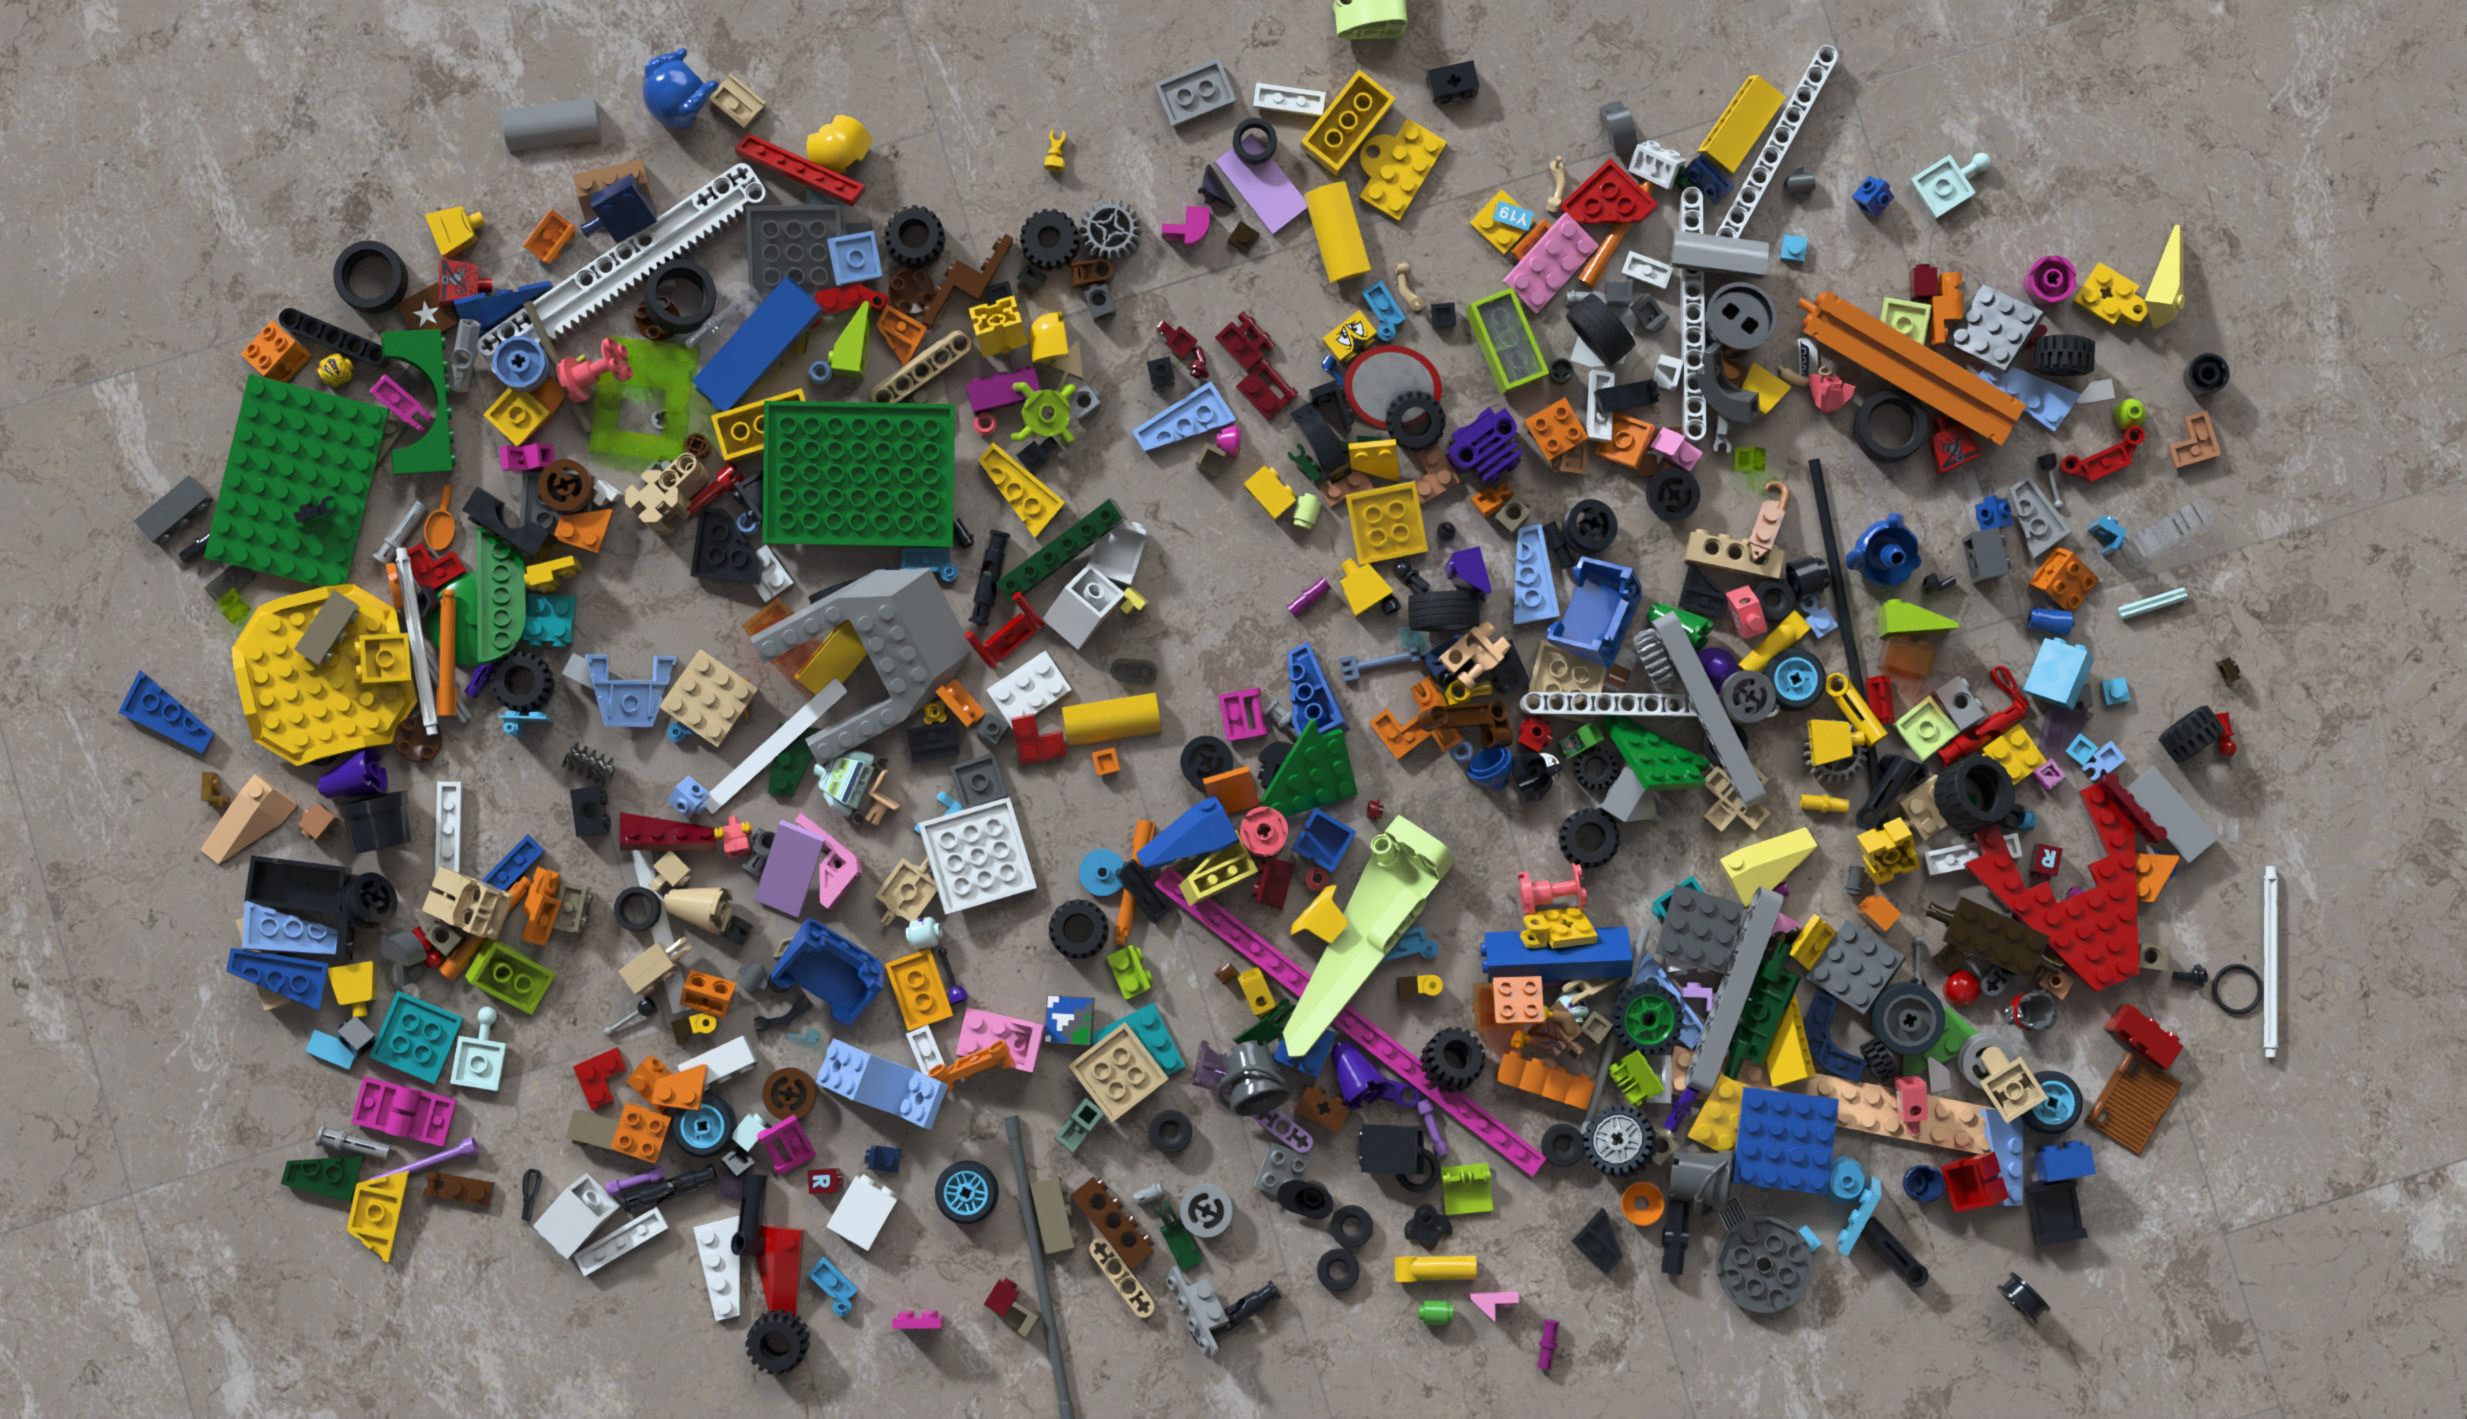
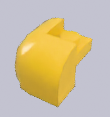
(839, 144)
(1048, 339)

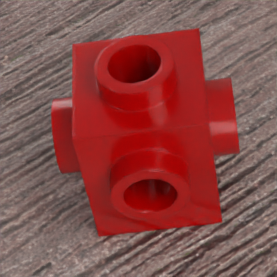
(1533, 742)

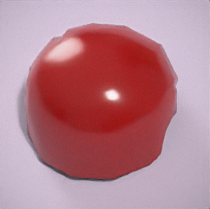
(1961, 989)

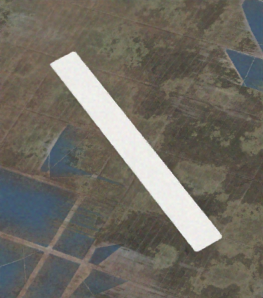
(775, 745)
(661, 930)

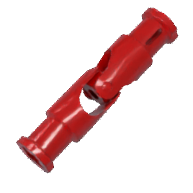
(1984, 732)

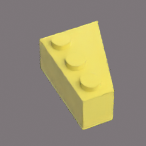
(1219, 873)

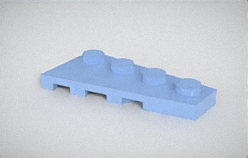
(2044, 400)
(1189, 417)
(1534, 584)
(277, 932)
(1652, 973)
(2008, 1147)

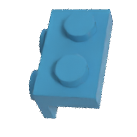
(2108, 530)

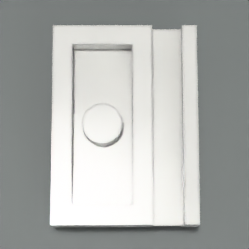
(773, 577)

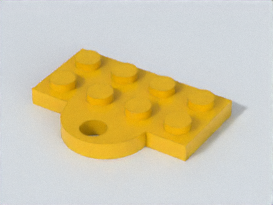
(1399, 167)

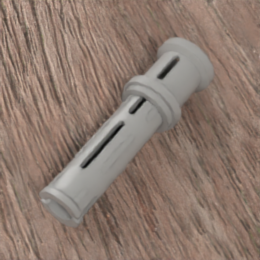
(390, 542)
(1283, 716)
(381, 1151)

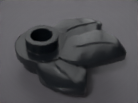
(1780, 936)
(1427, 1230)

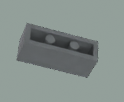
(174, 511)

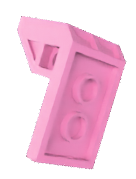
(833, 881)
(983, 1029)

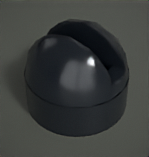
(1443, 535)
(1390, 605)

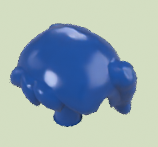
(674, 90)
(1885, 552)

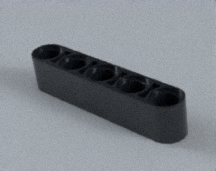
(324, 334)

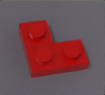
(434, 573)
(1033, 746)
(593, 1076)

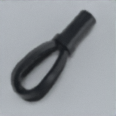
(529, 1200)

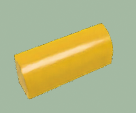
(1741, 124)
(1337, 232)
(833, 659)
(1112, 719)
(1790, 1054)

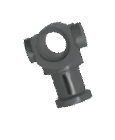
(760, 852)

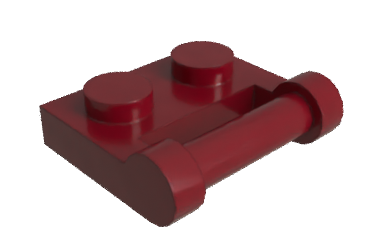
(1260, 395)

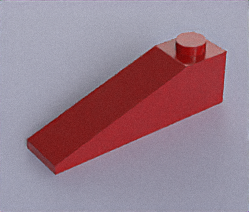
(781, 1266)

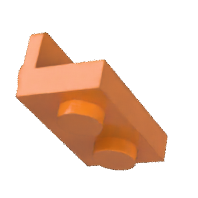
(550, 237)
(645, 1077)

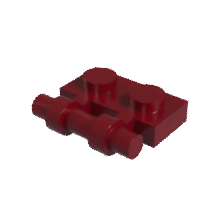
(1240, 346)

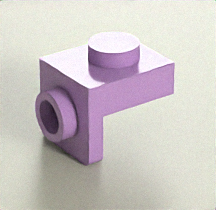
(1695, 990)

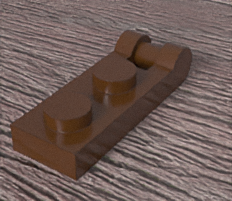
(459, 1188)

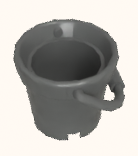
(1252, 1080)
(1702, 1180)

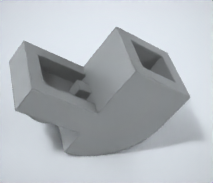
(578, 671)

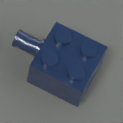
(620, 210)

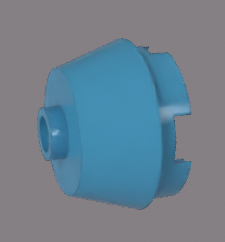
(1846, 1180)

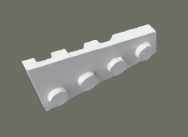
(720, 1266)

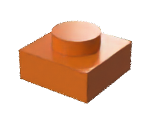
(1106, 761)

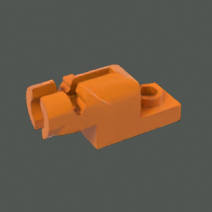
(1946, 307)
(1445, 738)
(541, 906)

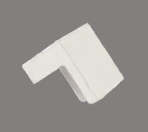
(1668, 372)

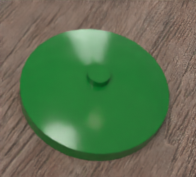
(466, 619)

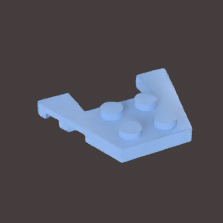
(629, 701)

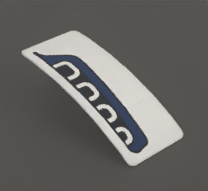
(1807, 356)

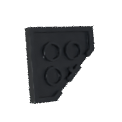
(723, 550)

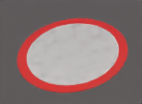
(1382, 375)

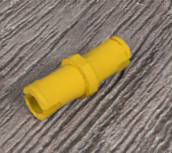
(1824, 803)

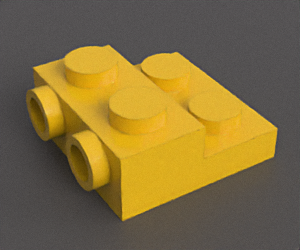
(547, 575)
(383, 658)
(2015, 752)

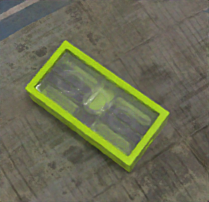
(1506, 341)

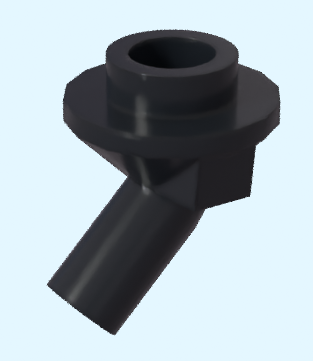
(1932, 584)
(2196, 976)

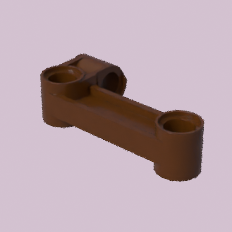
(1489, 716)

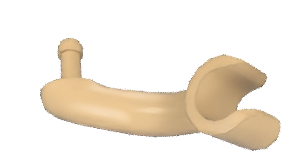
(1558, 172)
(1412, 300)
(1794, 378)

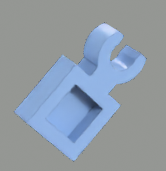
(1819, 620)
(2105, 759)

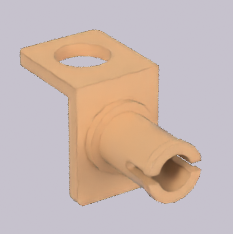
(882, 802)

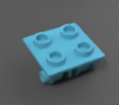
(515, 721)

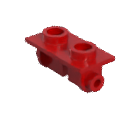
(1881, 698)

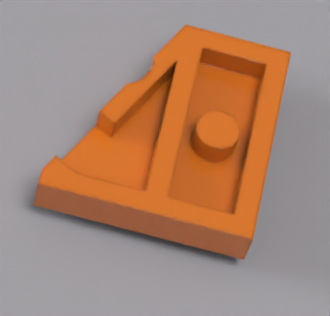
(901, 332)
(584, 529)
(682, 1089)

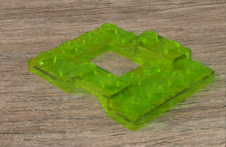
(654, 367)

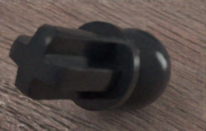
(1403, 570)

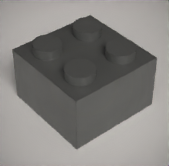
(1986, 555)

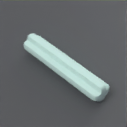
(2152, 603)

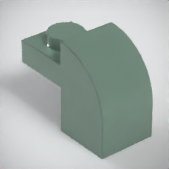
(1079, 1125)

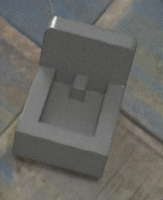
(1649, 313)

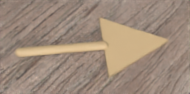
(1069, 365)

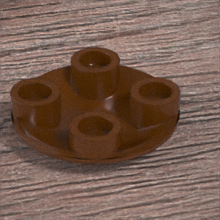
(911, 290)
(647, 327)
(413, 742)

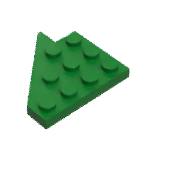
(1655, 759)
(1312, 773)

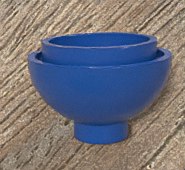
(1491, 767)

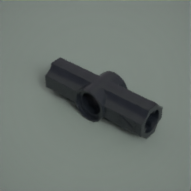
(1675, 1237)

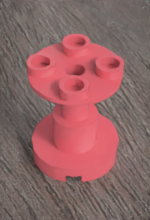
(581, 376)
(1263, 831)
(1542, 892)

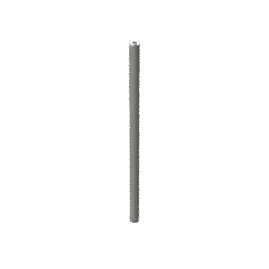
(1612, 1039)

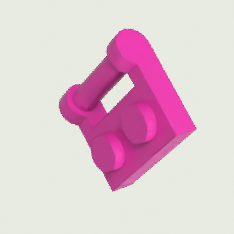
(1235, 715)
(794, 1141)

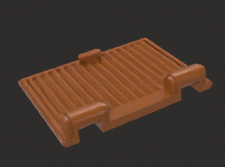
(2133, 1102)

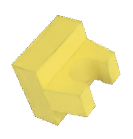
(1133, 600)

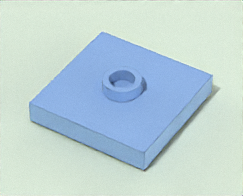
(855, 258)

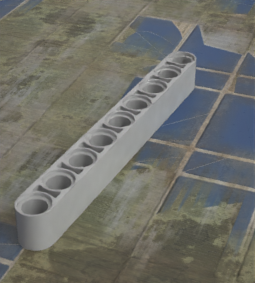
(1709, 709)
(1733, 990)

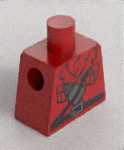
(459, 281)
(1951, 446)

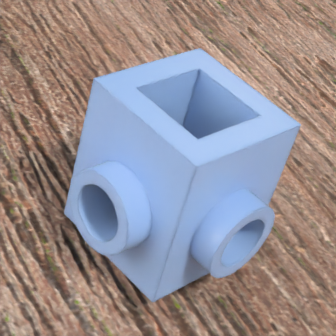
(689, 797)

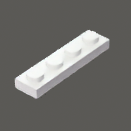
(449, 825)
(1954, 857)
(621, 1241)

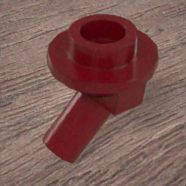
(1198, 368)

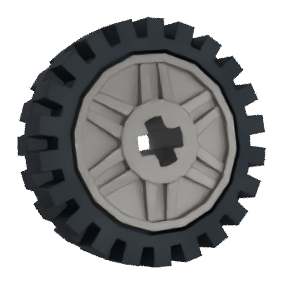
(1632, 1154)

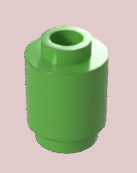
(1436, 1313)

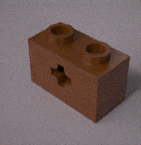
(1308, 1108)

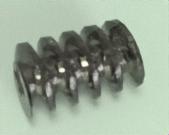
(589, 764)

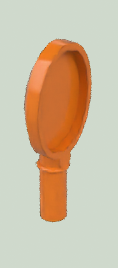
(440, 524)

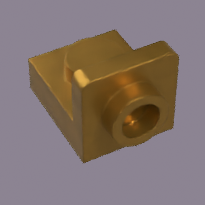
(209, 790)

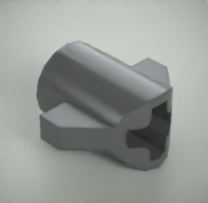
(1800, 182)
(753, 977)

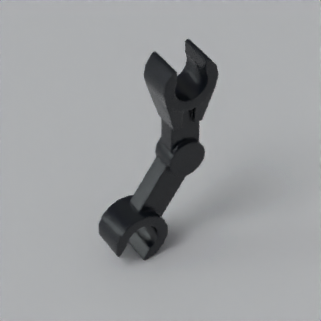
(785, 1019)

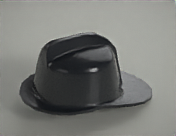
(1306, 1198)

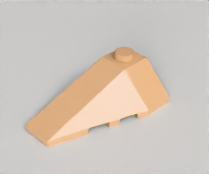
(250, 816)

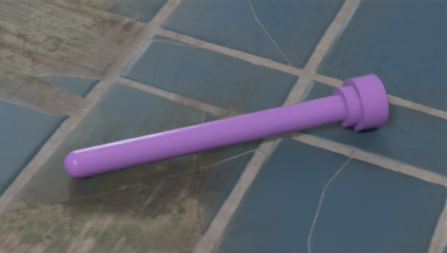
(467, 1148)

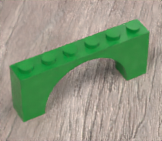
(424, 352)

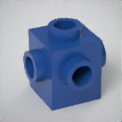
(1873, 196)
(1994, 513)

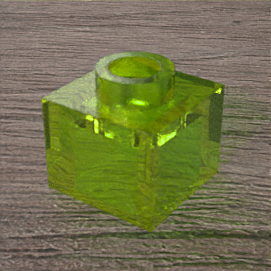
(1750, 459)
(233, 606)

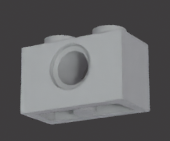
(1945, 698)

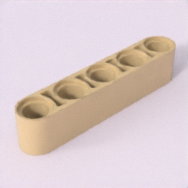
(925, 358)

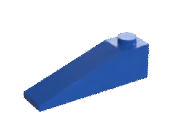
(1312, 693)

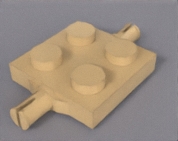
(1921, 810)
(907, 891)

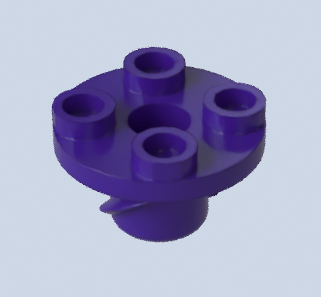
(1718, 665)

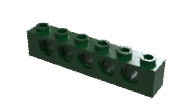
(1062, 549)

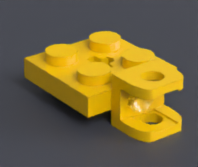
(2122, 303)
(1553, 928)

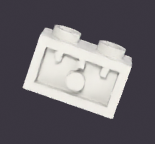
(1656, 163)

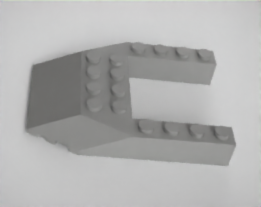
(906, 635)

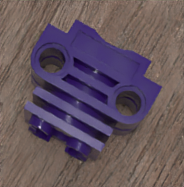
(1485, 446)

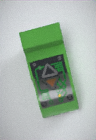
(1579, 740)

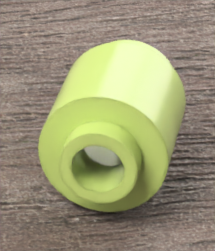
(1306, 511)

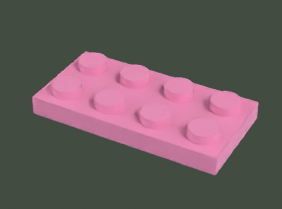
(1550, 263)

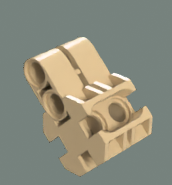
(667, 493)
(468, 903)

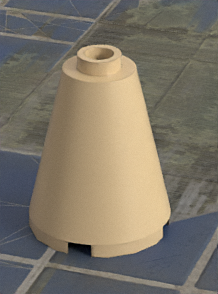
(701, 907)

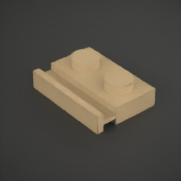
(737, 101)

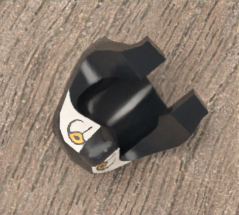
(1535, 774)

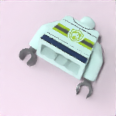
(846, 780)

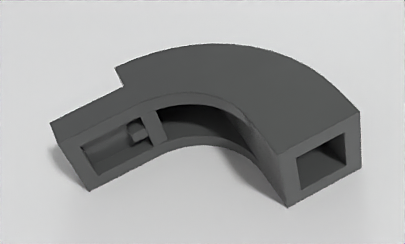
(1721, 393)

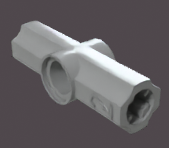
(466, 342)

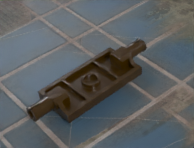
(1995, 938)

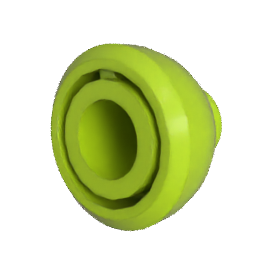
(2129, 414)

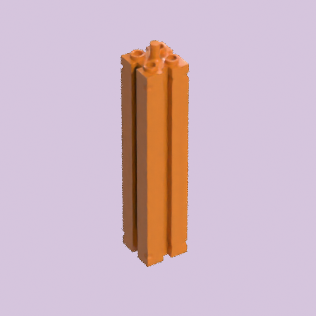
(1911, 366)

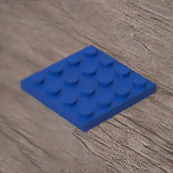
(1784, 1140)

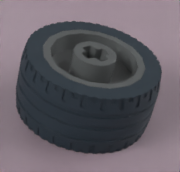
(1925, 1024)

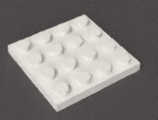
(977, 855)

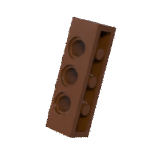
(1130, 1254)

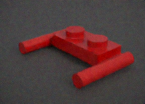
(1009, 636)

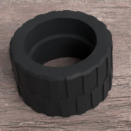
(1994, 784)

